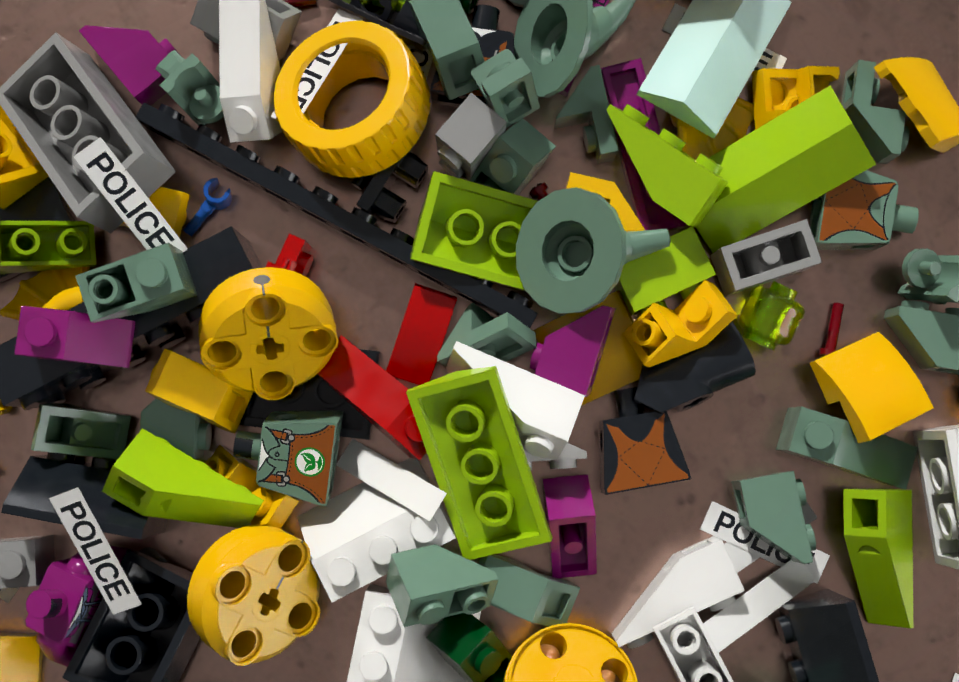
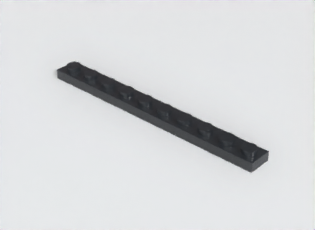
(323, 207)

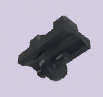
(377, 196)

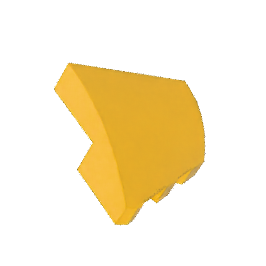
(783, 89)
(924, 99)

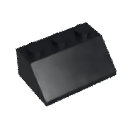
(58, 473)
(825, 639)
(144, 641)

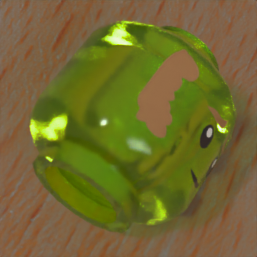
(771, 315)

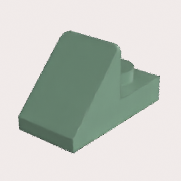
(507, 86)
(589, 105)
(499, 336)
(80, 431)

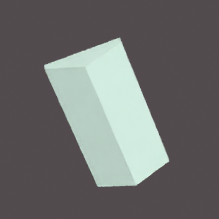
(711, 59)

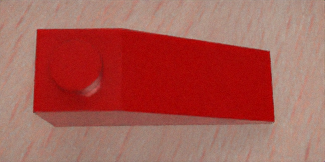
(374, 396)

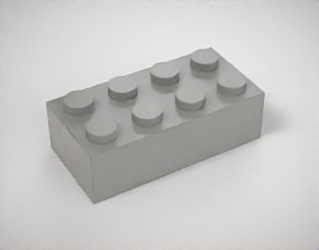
(63, 106)

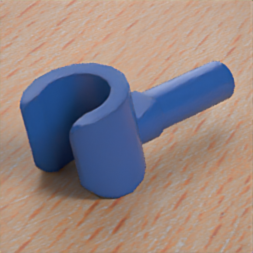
(208, 206)

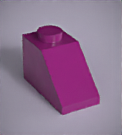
(132, 58)
(73, 337)
(574, 351)
(572, 526)

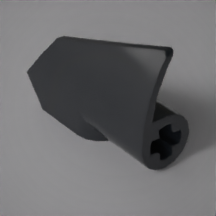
(399, 22)
(697, 374)

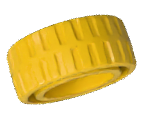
(381, 136)

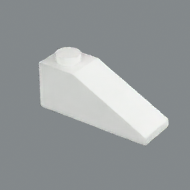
(247, 70)
(540, 407)

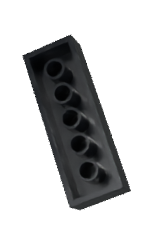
(37, 381)

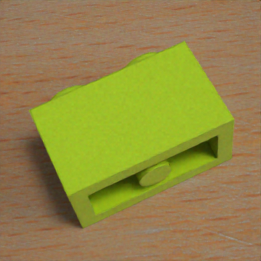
(665, 273)

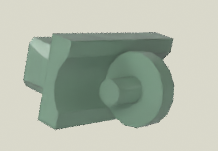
(191, 87)
(930, 277)

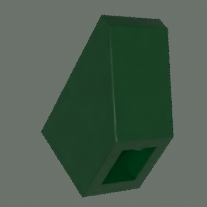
(470, 648)

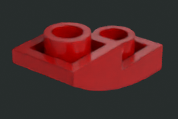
(421, 334)

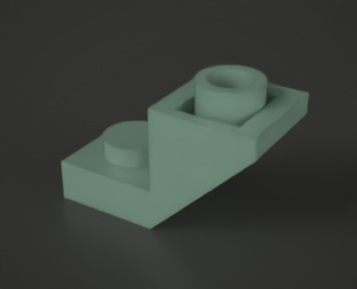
(450, 43)
(878, 126)
(529, 593)

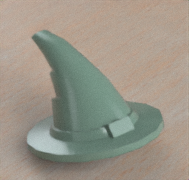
(561, 34)
(576, 250)

